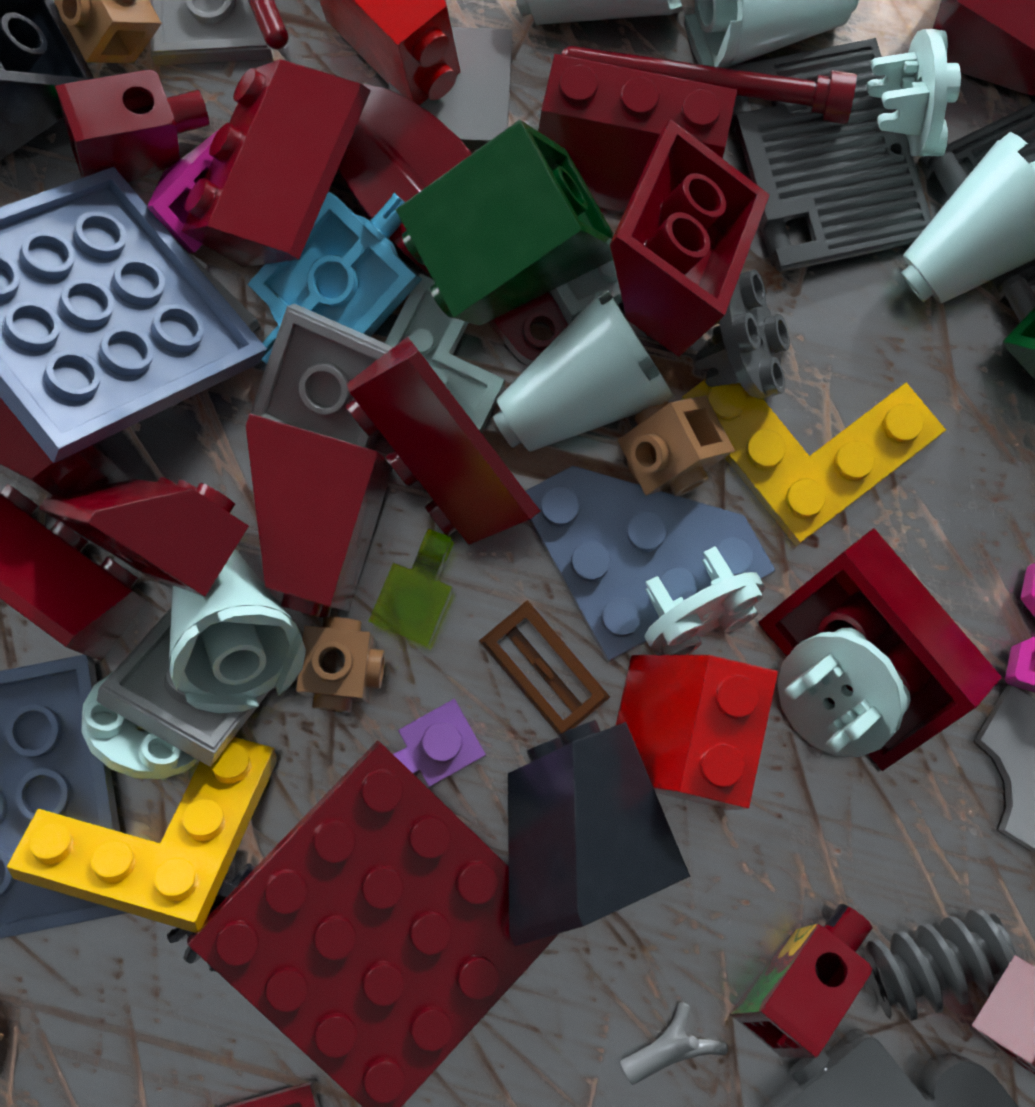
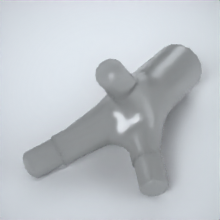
(669, 1049)

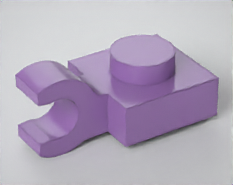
(439, 744)

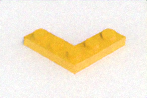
(813, 489)
(149, 879)

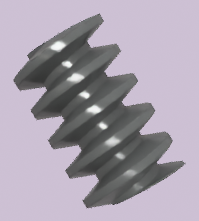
(939, 962)

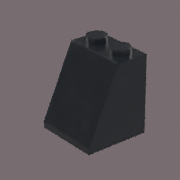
(34, 59)
(584, 833)

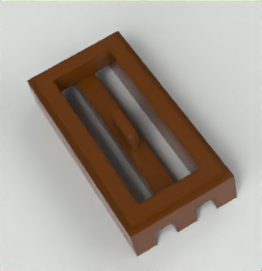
(509, 628)

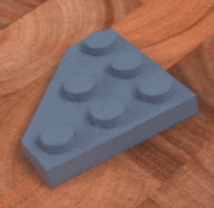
(615, 538)

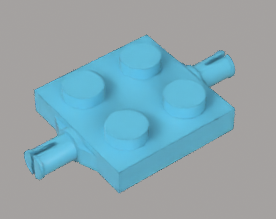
(344, 271)

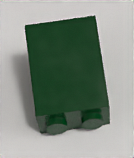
(505, 226)

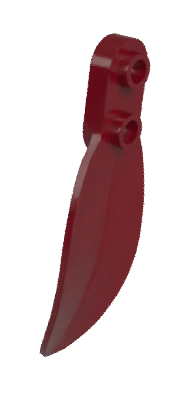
(403, 151)

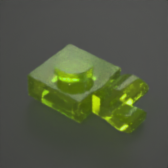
(413, 598)

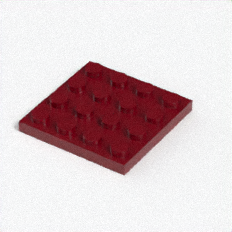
(372, 932)

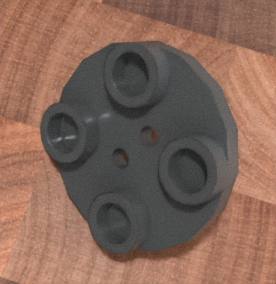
(747, 343)

